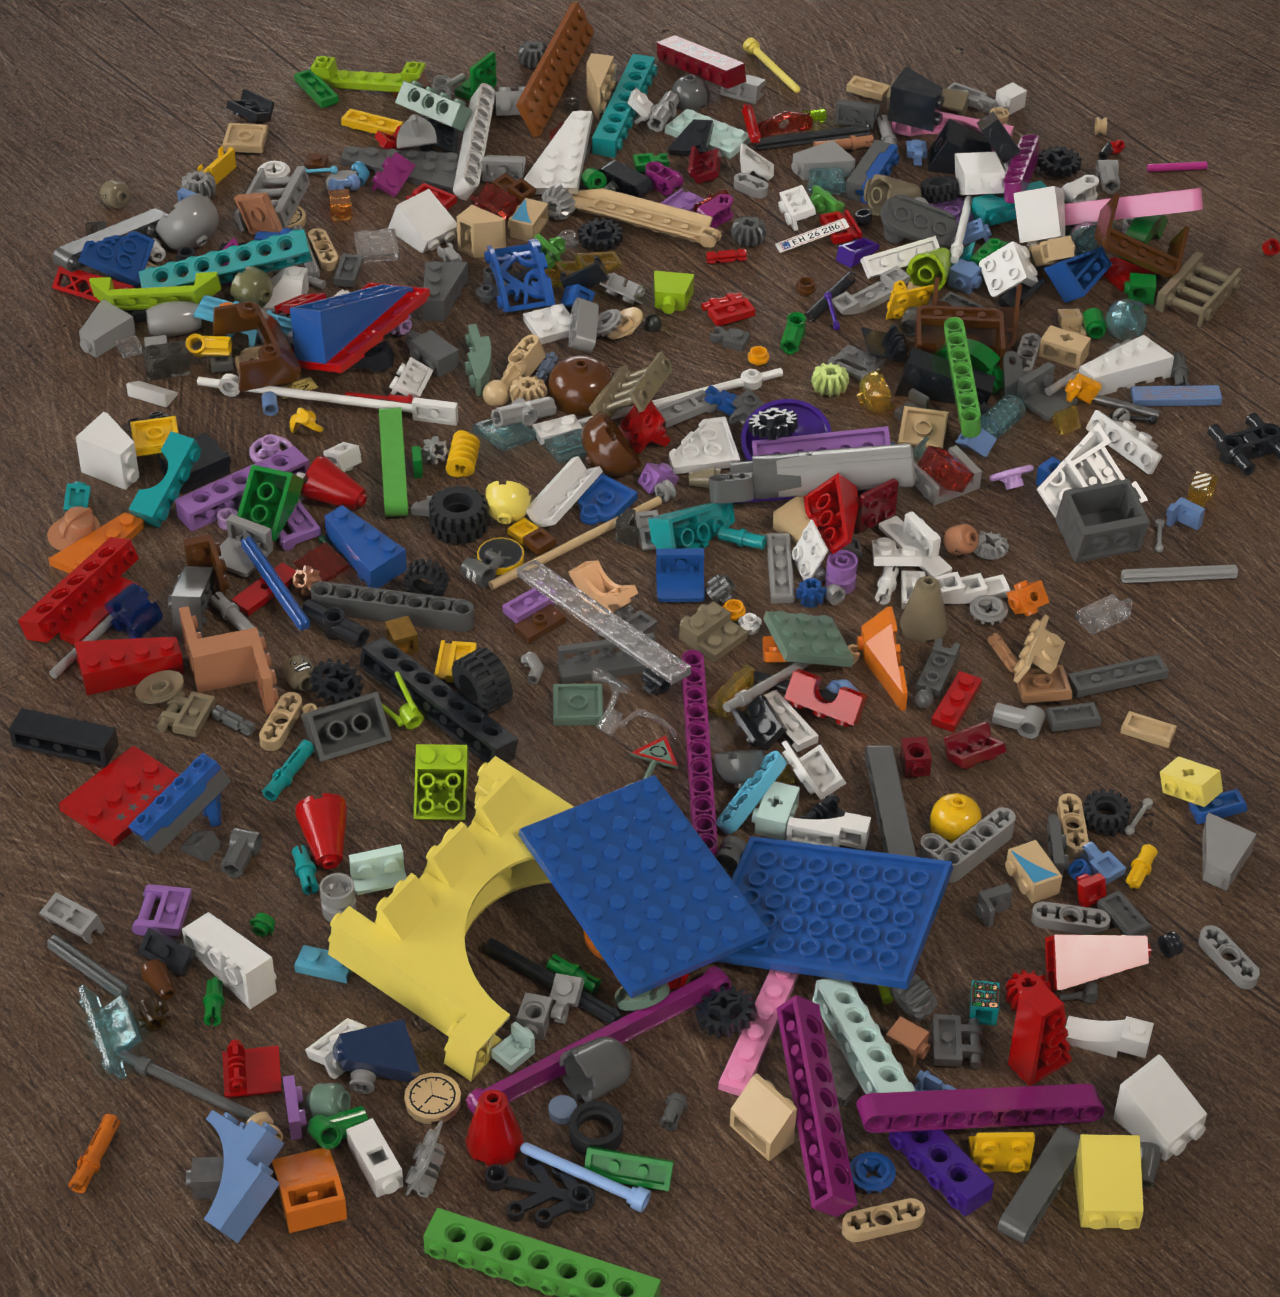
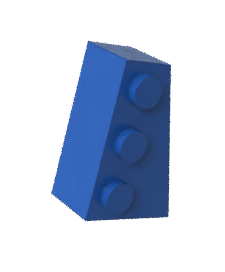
(1078, 274)

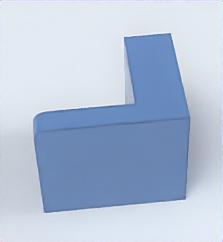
(981, 444)

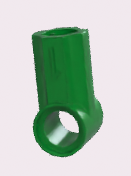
(793, 333)
(336, 1126)

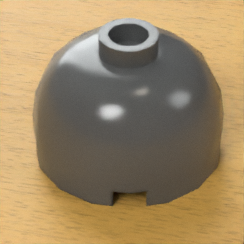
(691, 92)
(738, 765)

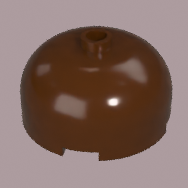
(577, 383)
(608, 447)

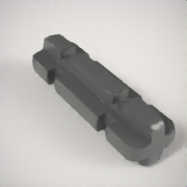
(233, 720)

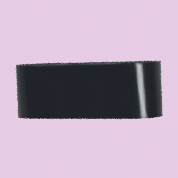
(627, 179)

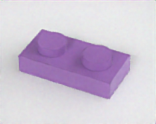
(526, 605)
(296, 1116)

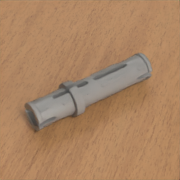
(886, 130)
(231, 612)

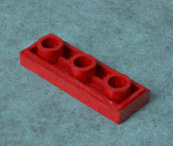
(259, 592)

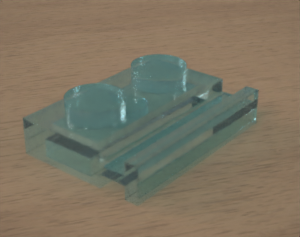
(565, 446)

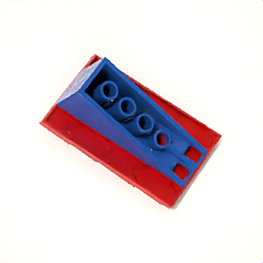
(342, 328)

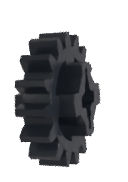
(1059, 161)
(600, 235)
(773, 423)
(336, 682)
(726, 1012)

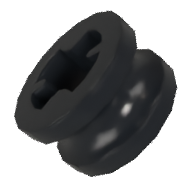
(1170, 944)

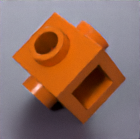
(1027, 597)

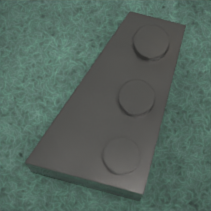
(445, 286)
(194, 590)

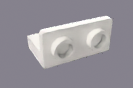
(795, 205)
(411, 378)
(322, 1049)

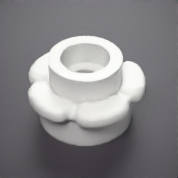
(750, 623)

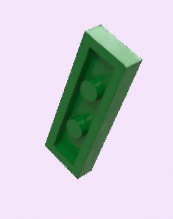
(316, 88)
(630, 1168)

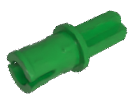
(213, 1001)

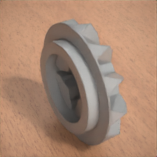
(608, 322)
(986, 550)
(983, 603)

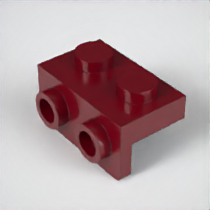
(704, 166)
(972, 746)

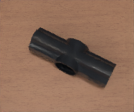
(335, 623)

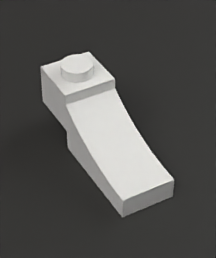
(848, 830)
(1109, 1037)

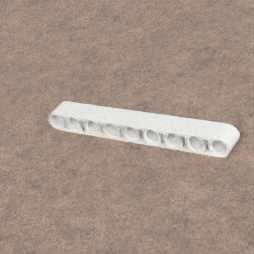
(474, 142)

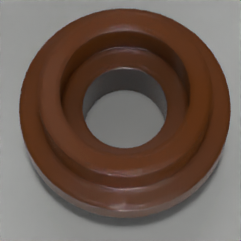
(805, 286)

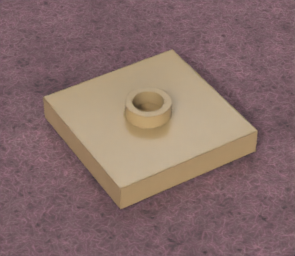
(245, 137)
(922, 422)

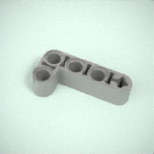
(973, 845)

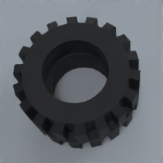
(458, 514)
(482, 680)

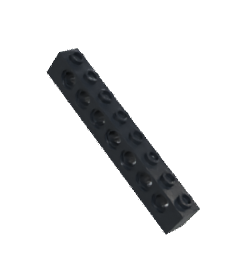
(438, 702)

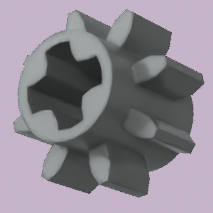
(720, 588)

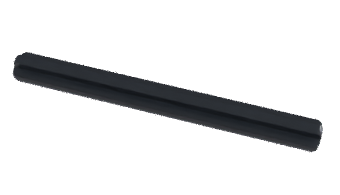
(810, 137)
(546, 978)

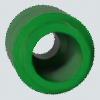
(593, 178)
(1094, 323)

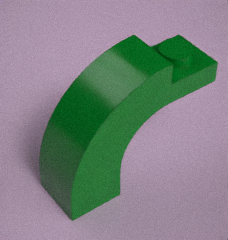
(1145, 228)
(981, 359)

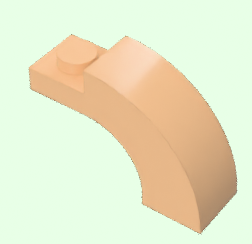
(596, 584)

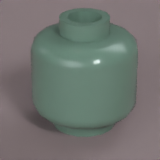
(328, 1099)

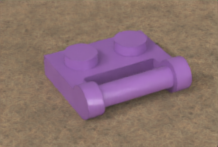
(302, 528)
(170, 912)

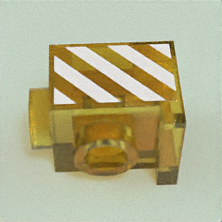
(1202, 488)

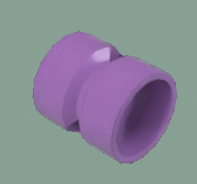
(842, 570)

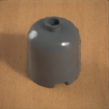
(596, 1068)

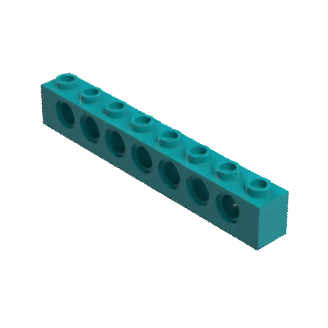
(619, 114)
(213, 260)

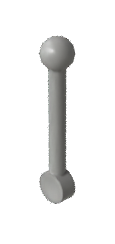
(1159, 523)
(1147, 804)

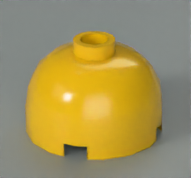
(954, 816)

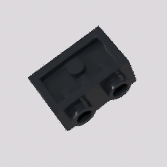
(760, 723)

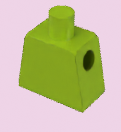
(672, 290)

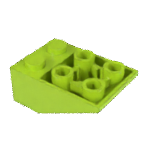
(441, 782)

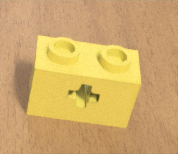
(1191, 781)

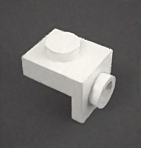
(641, 105)

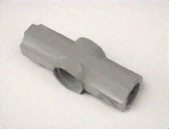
(663, 111)
(523, 412)

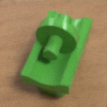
(824, 202)
(551, 249)

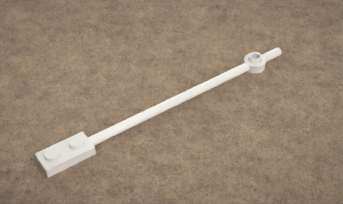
(749, 379)
(422, 409)

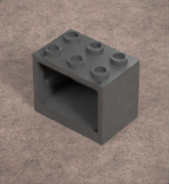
(1102, 520)

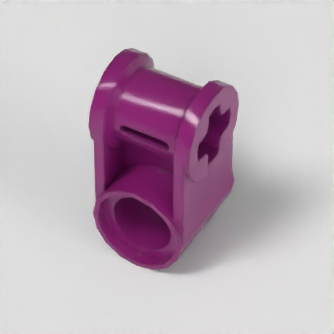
(663, 178)
(718, 208)

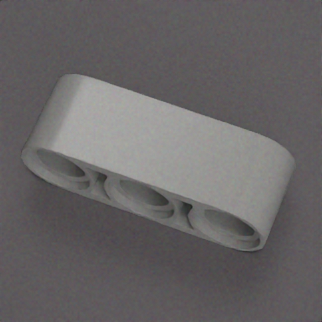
(583, 325)

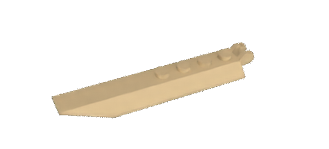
(648, 215)

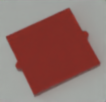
(325, 560)

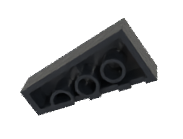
(933, 378)

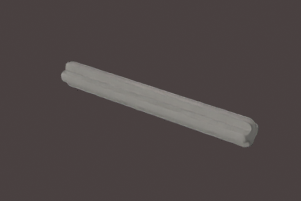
(1179, 573)

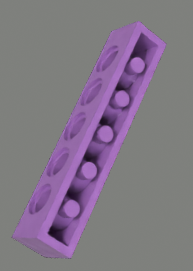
(203, 504)

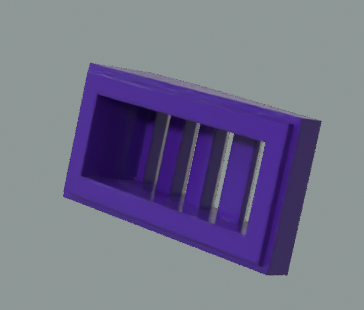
(852, 252)

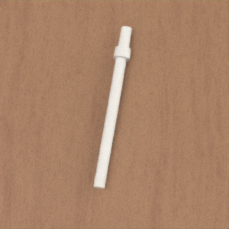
(957, 247)

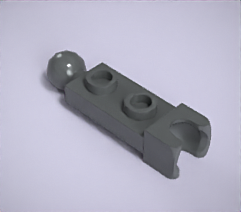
(936, 673)

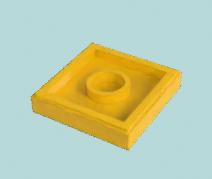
(151, 434)

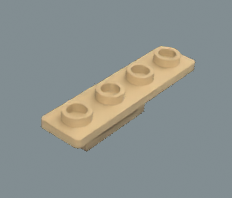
(1041, 649)

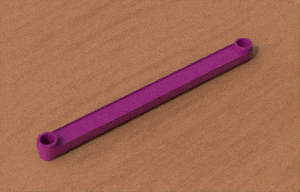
(622, 1030)

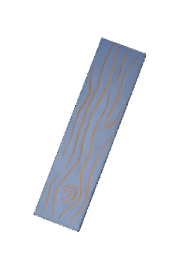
(1176, 395)

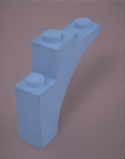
(245, 1176)

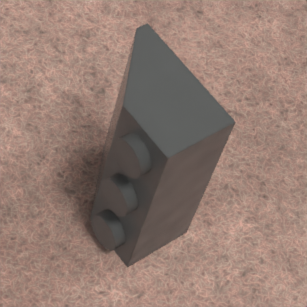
(347, 726)

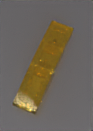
(581, 261)

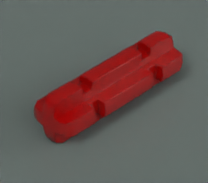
(726, 256)

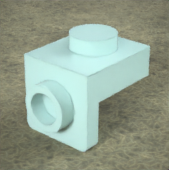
(515, 1048)

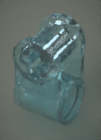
(827, 180)

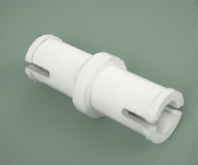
(886, 584)

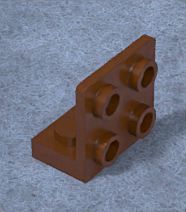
(203, 552)

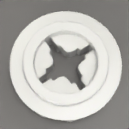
(281, 169)

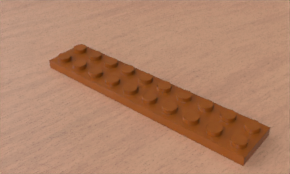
(555, 69)

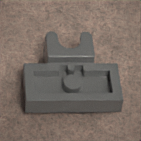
(746, 405)

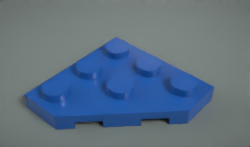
(119, 256)

